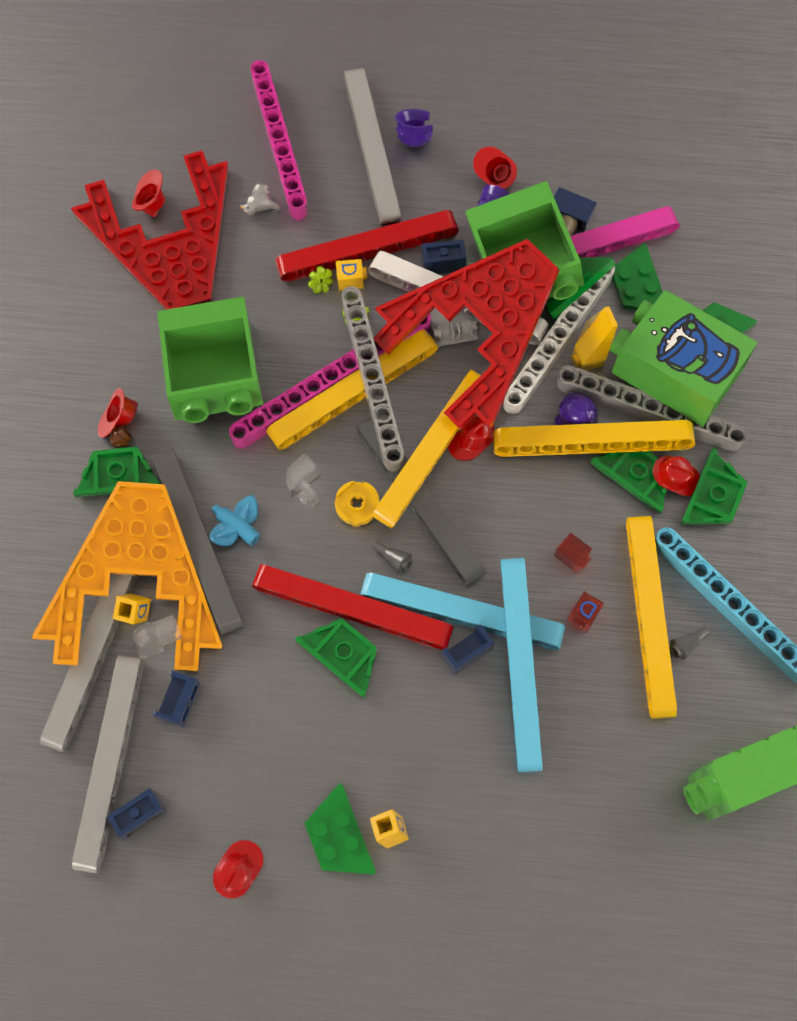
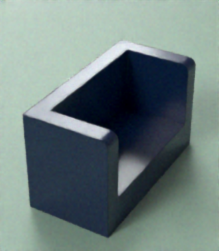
(575, 206)
(444, 256)
(468, 650)
(178, 699)
(136, 813)

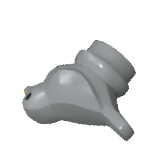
(259, 200)

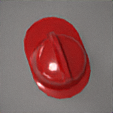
(495, 167)
(148, 193)
(118, 413)
(471, 439)
(676, 474)
(238, 869)

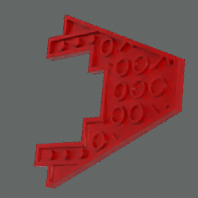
(175, 266)
(505, 295)

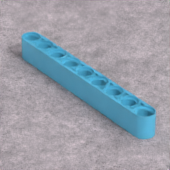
(728, 593)
(456, 609)
(521, 665)

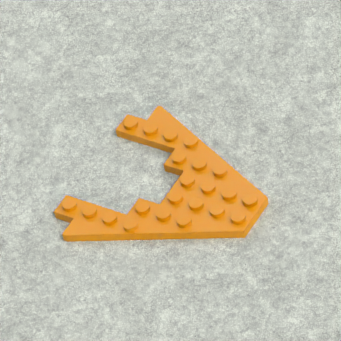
(132, 537)

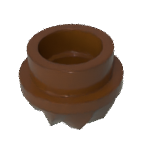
(120, 437)

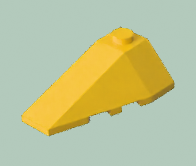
(595, 341)

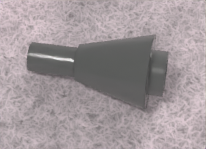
(398, 559)
(684, 645)

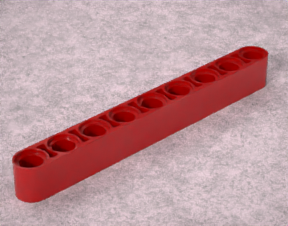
(367, 244)
(353, 607)

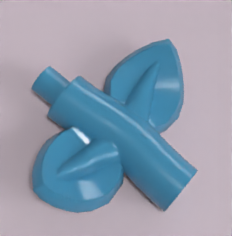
(236, 523)

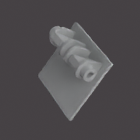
(459, 330)

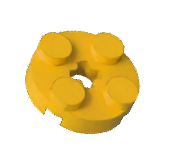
(344, 503)

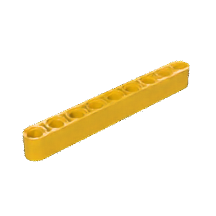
(349, 391)
(594, 438)
(421, 462)
(651, 618)

